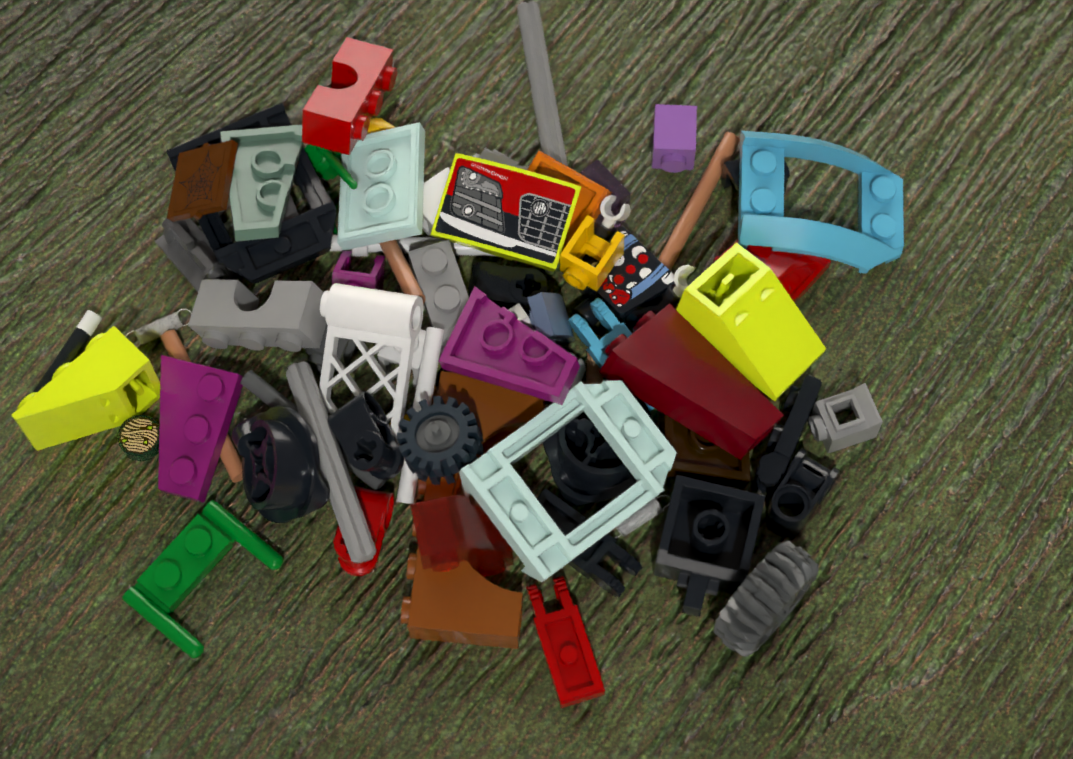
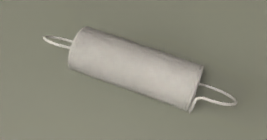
(157, 328)
(640, 517)

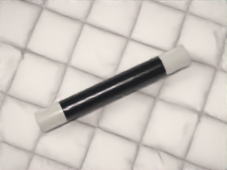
(72, 346)

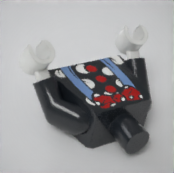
(636, 281)

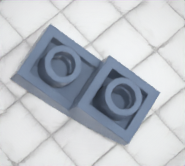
(550, 317)

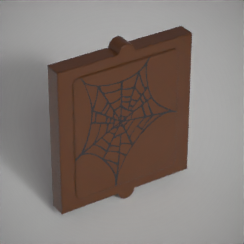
(202, 181)

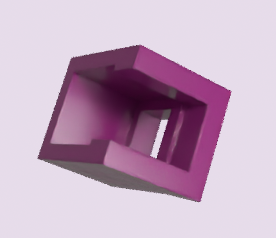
(343, 275)

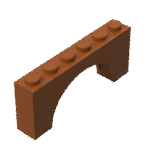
(461, 602)

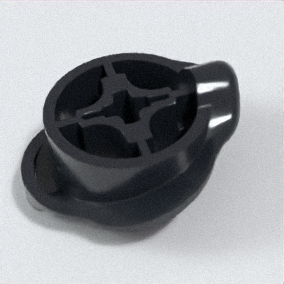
(280, 465)
(586, 481)

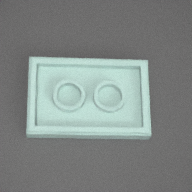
(388, 191)

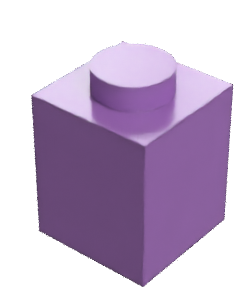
(674, 137)

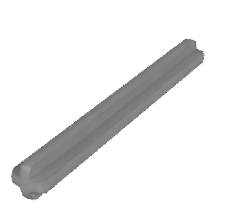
(541, 81)
(332, 464)

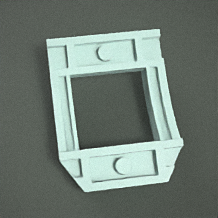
(521, 515)

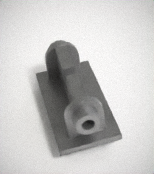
(191, 253)

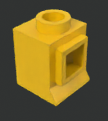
(584, 241)

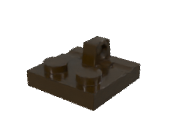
(701, 458)

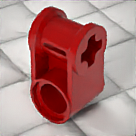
(378, 511)

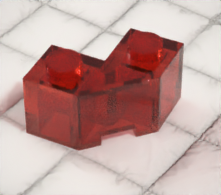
(458, 532)

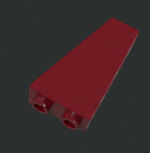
(690, 382)

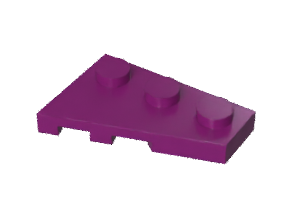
(505, 352)
(193, 425)

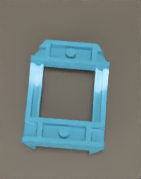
(762, 203)

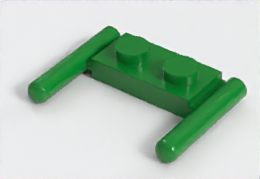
(186, 564)

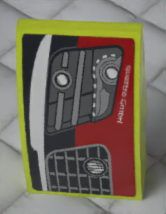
(506, 211)

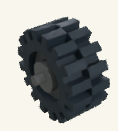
(439, 439)

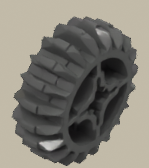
(766, 598)

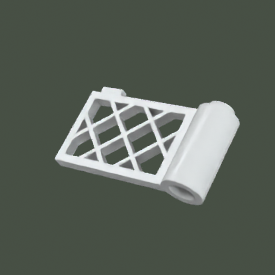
(373, 318)

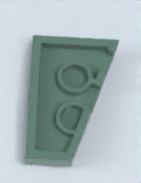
(262, 179)

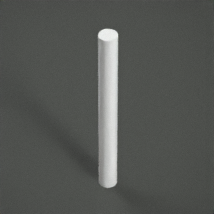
(424, 390)

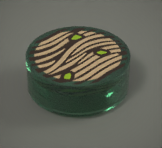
(139, 438)

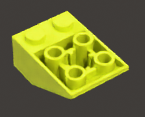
(751, 321)
(91, 393)

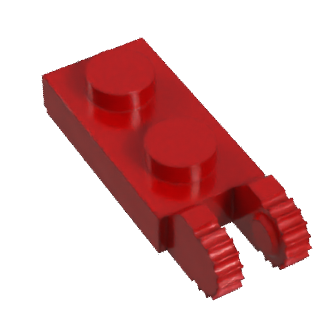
(565, 647)

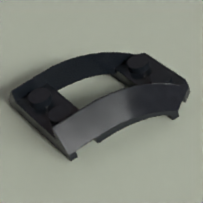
(299, 238)

